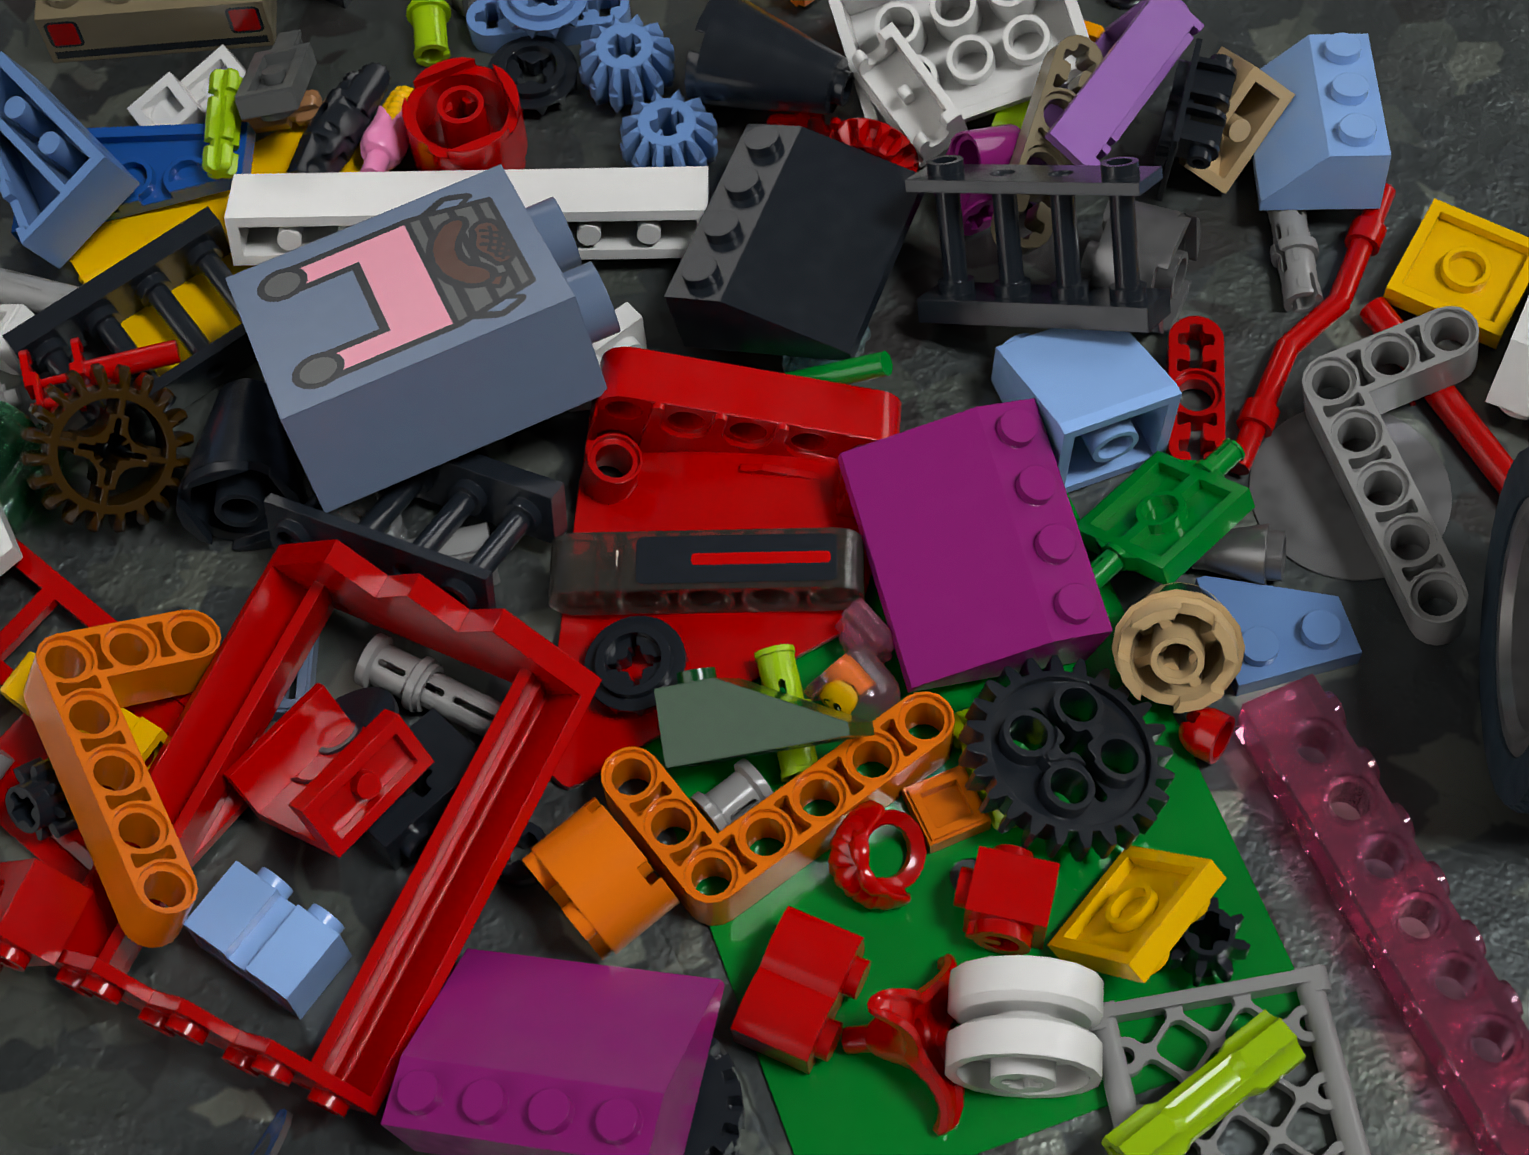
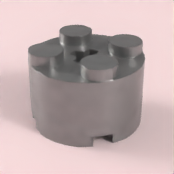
(1164, 246)

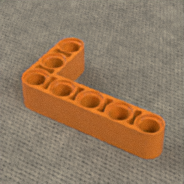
(101, 674)
(778, 816)

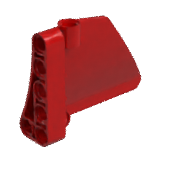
(711, 453)

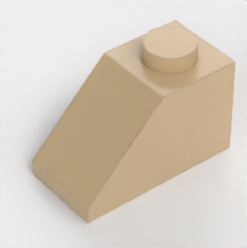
(1253, 111)

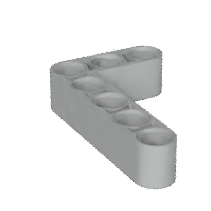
(1381, 465)

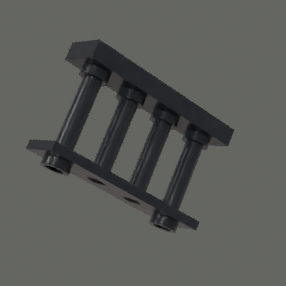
(125, 289)
(1012, 298)
(465, 487)

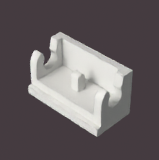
(908, 94)

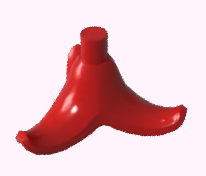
(912, 1032)

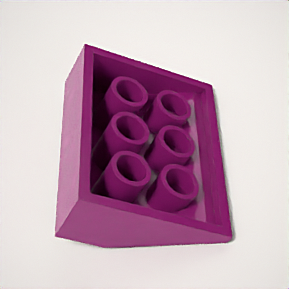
(974, 546)
(554, 1060)

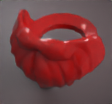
(850, 857)

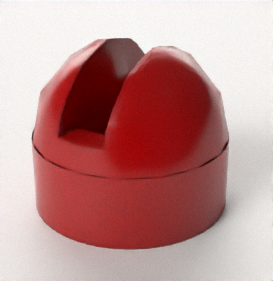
(1207, 733)

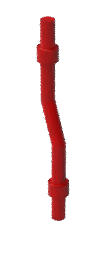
(1261, 411)

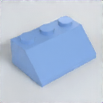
(1333, 134)

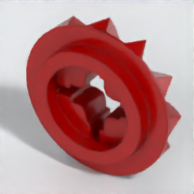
(877, 140)

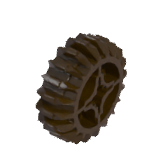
(110, 419)

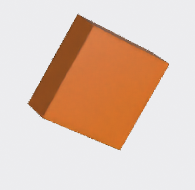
(946, 809)

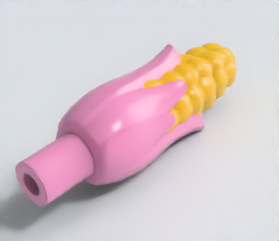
(386, 137)

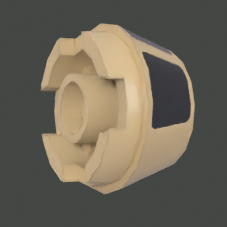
(1178, 647)

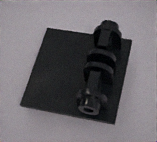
(1195, 112)

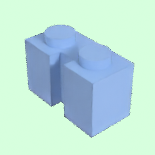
(268, 939)

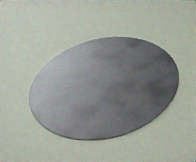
(1302, 496)

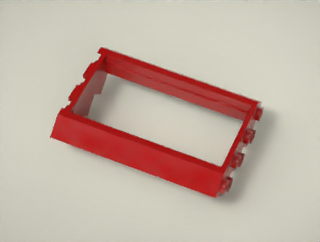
(455, 868)

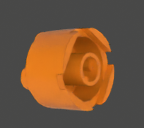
(600, 879)

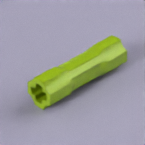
(1242, 1069)

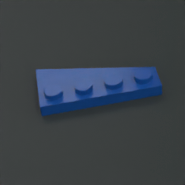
(166, 164)

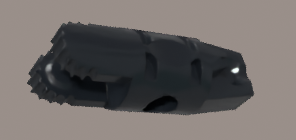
(341, 121)

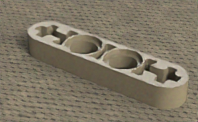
(1031, 138)

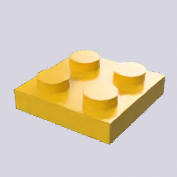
(1464, 265)
(1138, 912)

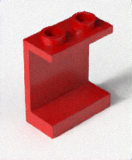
(346, 787)

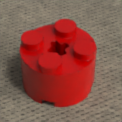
(465, 118)

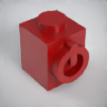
(1007, 899)

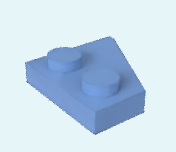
(1284, 632)

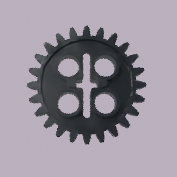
(1065, 758)

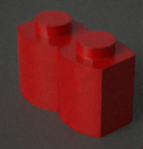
(800, 989)

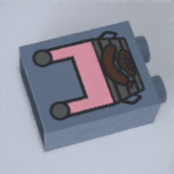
(425, 333)

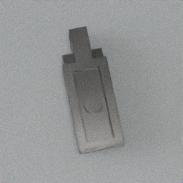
(276, 79)

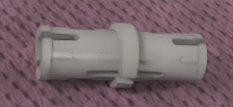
(1295, 257)

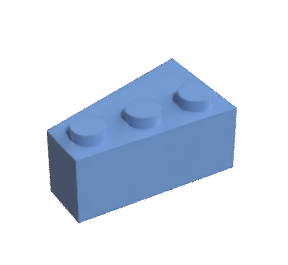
(53, 169)

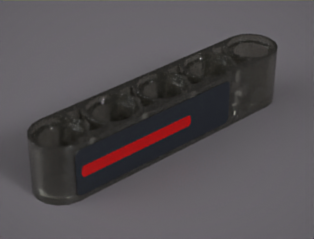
(706, 571)

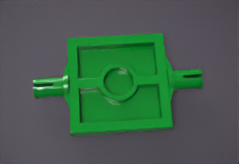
(1166, 515)

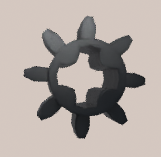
(39, 801)
(1206, 963)

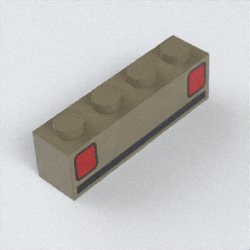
(151, 27)

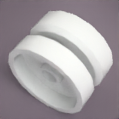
(1024, 1027)

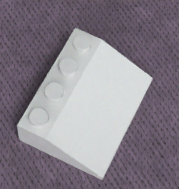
(975, 49)

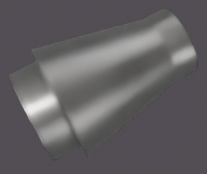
(1248, 554)

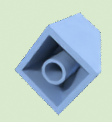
(1097, 397)

